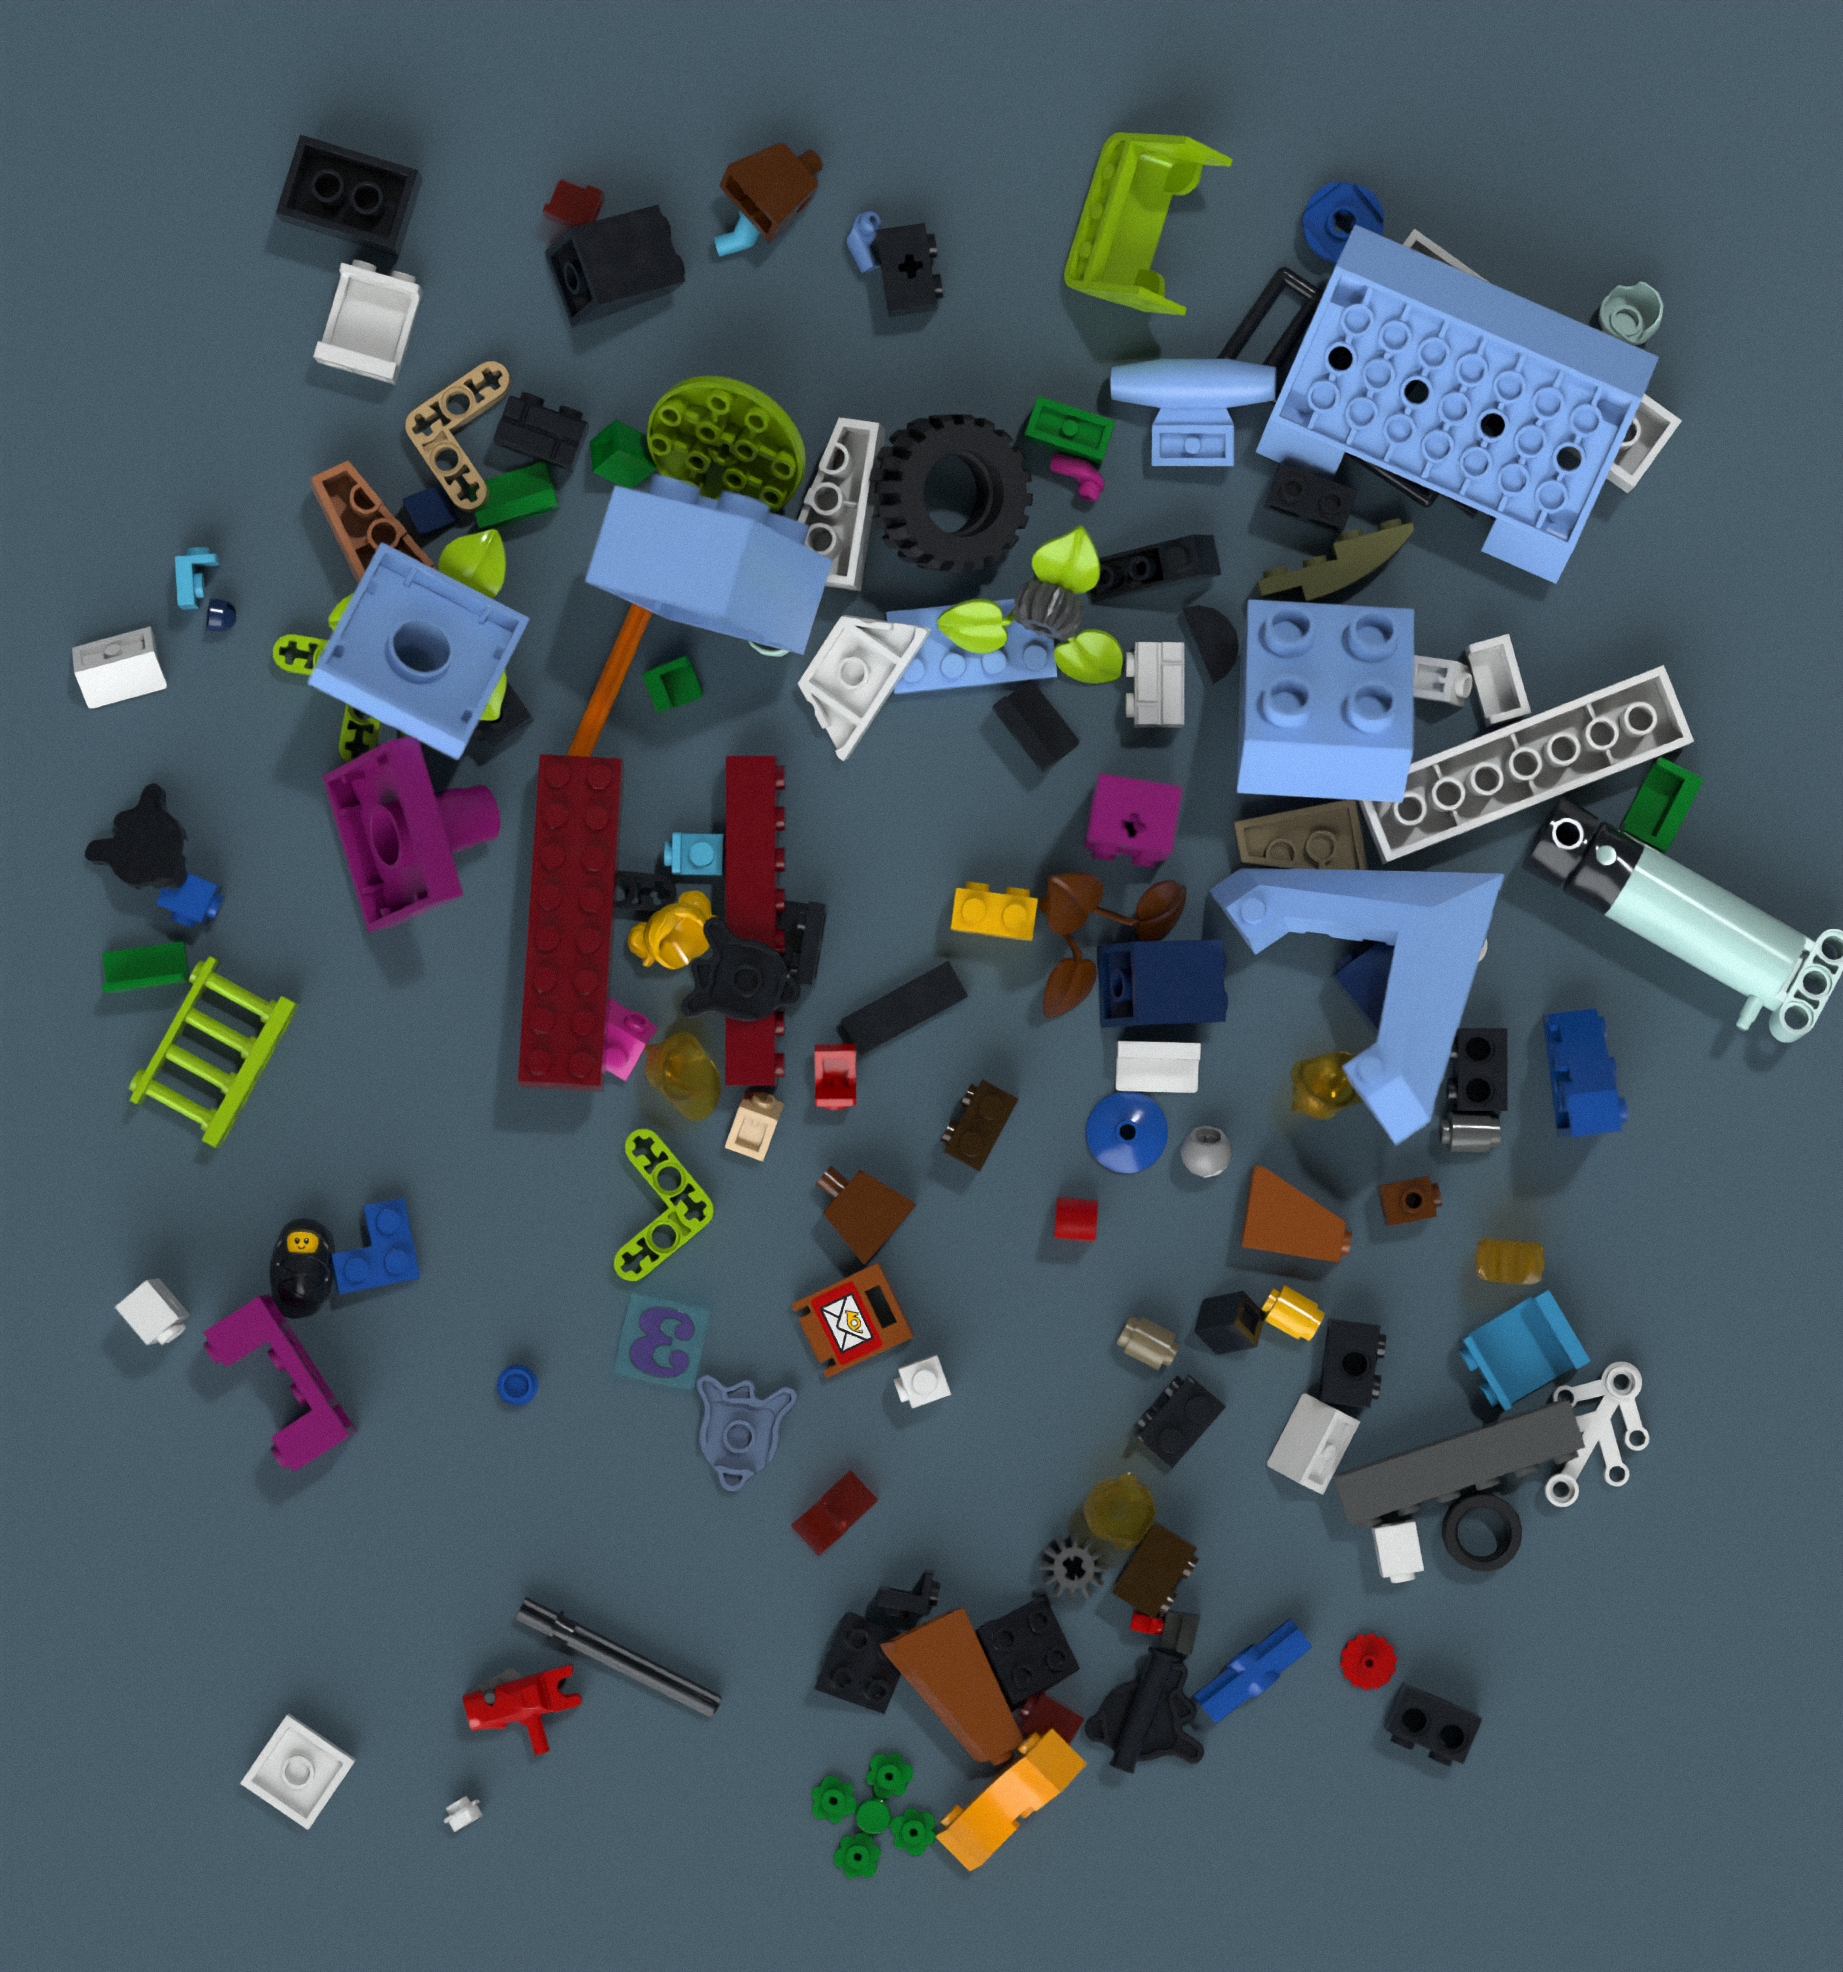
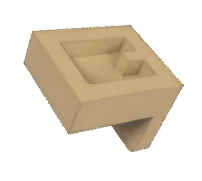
(754, 1124)

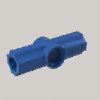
(1253, 1670)

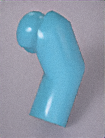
(741, 238)

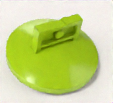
(726, 440)

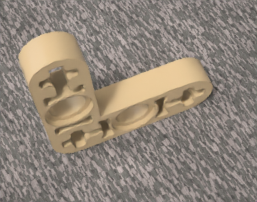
(442, 436)

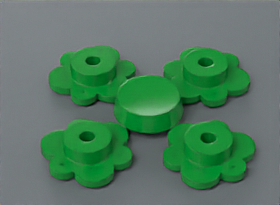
(873, 1815)

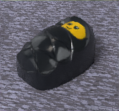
(304, 1263)

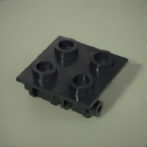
(1028, 1649)
(858, 1666)

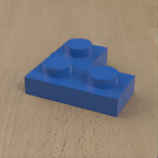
(390, 1253)

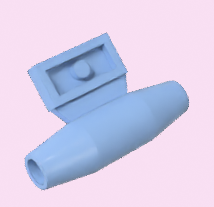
(1193, 404)

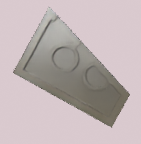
(1304, 838)

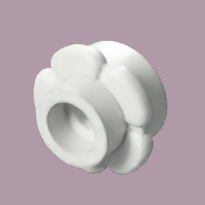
(462, 1813)

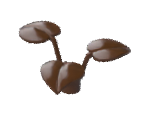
(1067, 909)

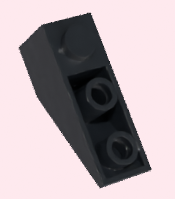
(1157, 567)

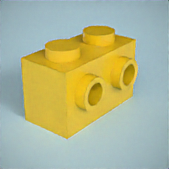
(994, 914)

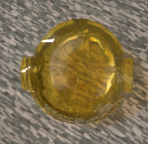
(1120, 1510)

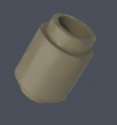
(1148, 1342)

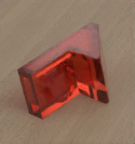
(834, 1512)

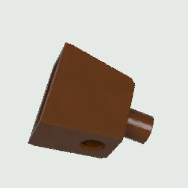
(772, 186)
(863, 1210)

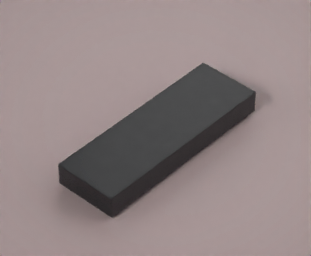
(904, 1008)

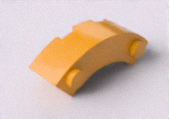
(1023, 1785)

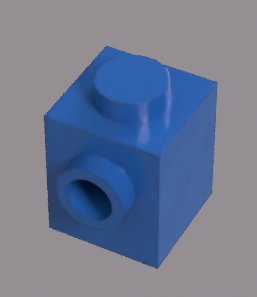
(193, 901)

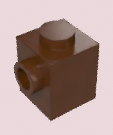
(1409, 1200)

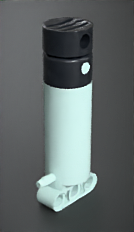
(1688, 917)

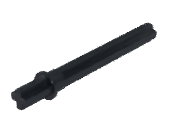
(618, 1657)

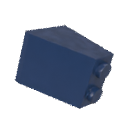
(1366, 980)
(1162, 983)

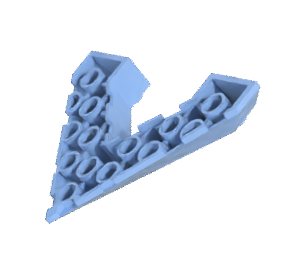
(1437, 935)

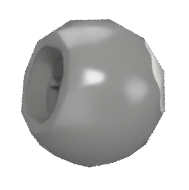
(1206, 1151)

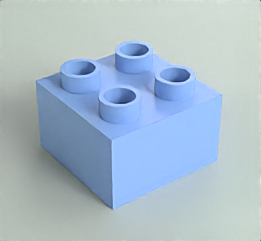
(711, 563)
(1326, 701)

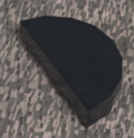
(1214, 638)

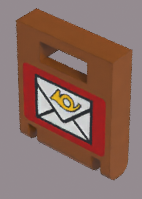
(845, 1322)

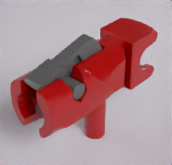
(516, 1698)

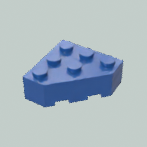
(1582, 1074)

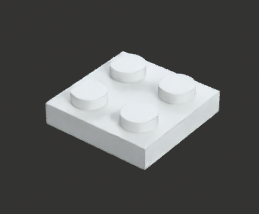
(298, 1771)

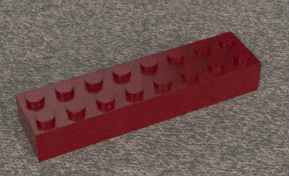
(571, 923)

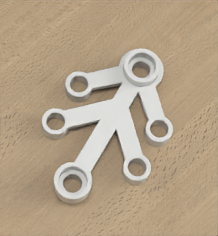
(1598, 1426)

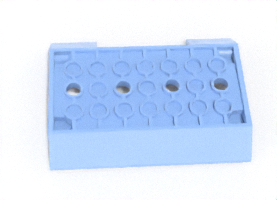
(1478, 357)

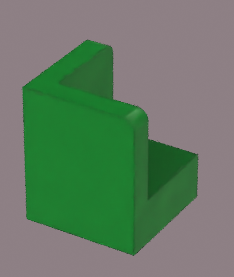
(621, 455)
(672, 685)

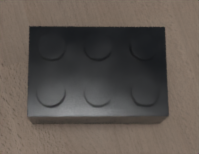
(349, 195)

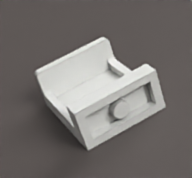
(370, 322)

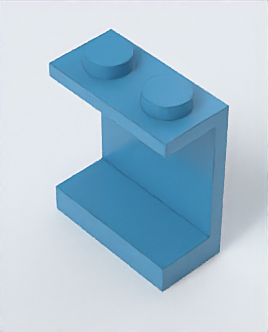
(1522, 1349)

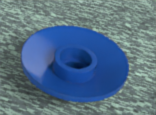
(1104, 1134)

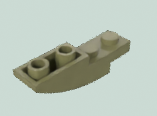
(1352, 561)

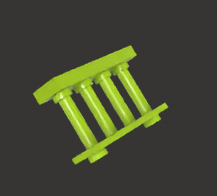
(234, 1086)

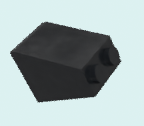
(615, 264)

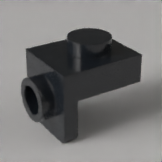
(902, 1602)

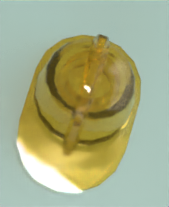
(683, 1075)
(1322, 1086)

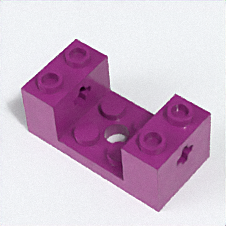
(1146, 806)
(264, 1323)

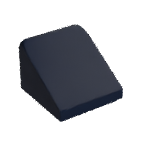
(430, 510)

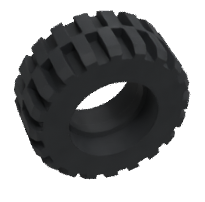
(999, 495)

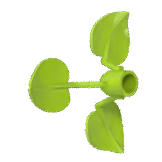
(1062, 561)
(478, 563)

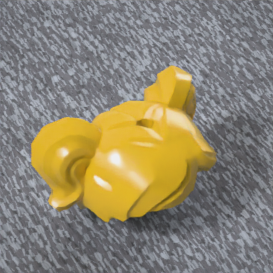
(674, 932)

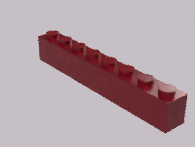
(754, 903)

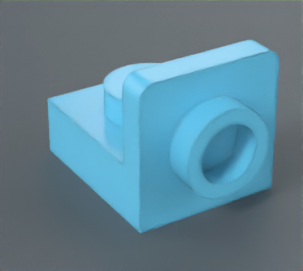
(189, 582)
(695, 854)

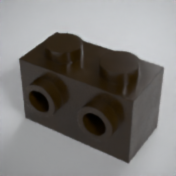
(980, 1125)
(1155, 1569)

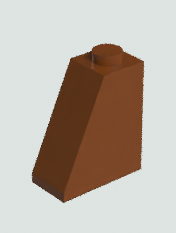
(1290, 1222)

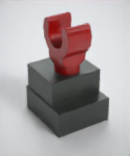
(1177, 1629)

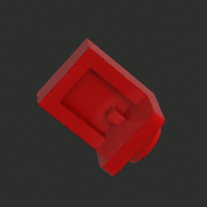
(835, 1075)

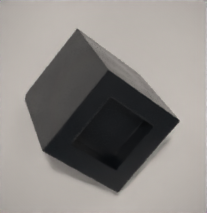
(1230, 1323)

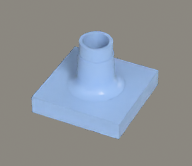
(418, 651)

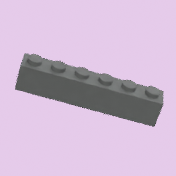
(1459, 1462)

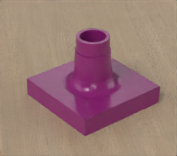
(404, 833)

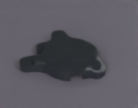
(146, 844)
(740, 979)
(1165, 1732)

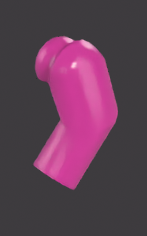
(1083, 471)

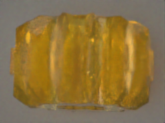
(1509, 1261)

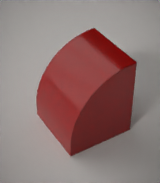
(1075, 1218)

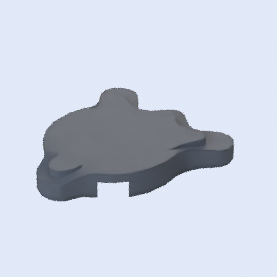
(740, 1429)

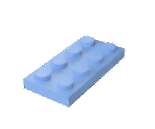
(945, 665)

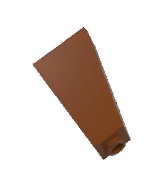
(957, 1683)

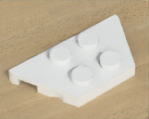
(857, 674)

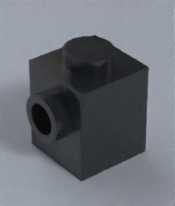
(512, 718)

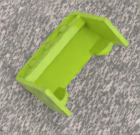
(1127, 216)

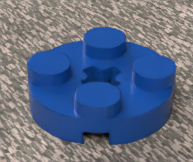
(1345, 200)

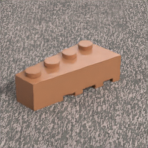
(360, 518)

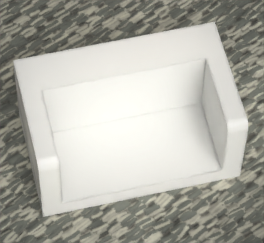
(1497, 680)

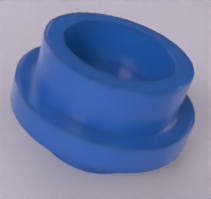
(517, 1384)

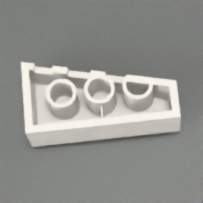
(838, 500)

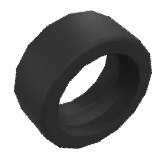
(1501, 1556)

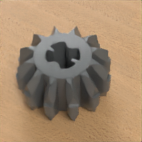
(1048, 610)
(1086, 1563)

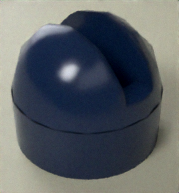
(220, 615)

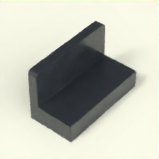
(1036, 725)

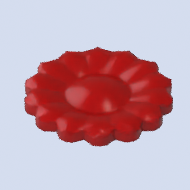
(1368, 1661)

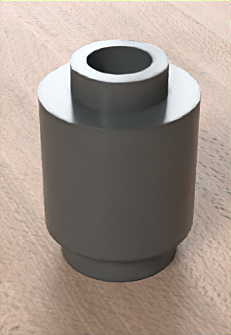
(1470, 1131)

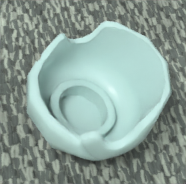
(1631, 313)

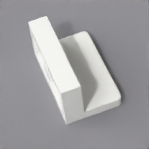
(118, 667)
(1157, 1066)
(1313, 1443)

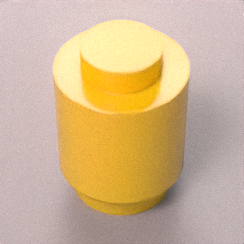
(1292, 1313)

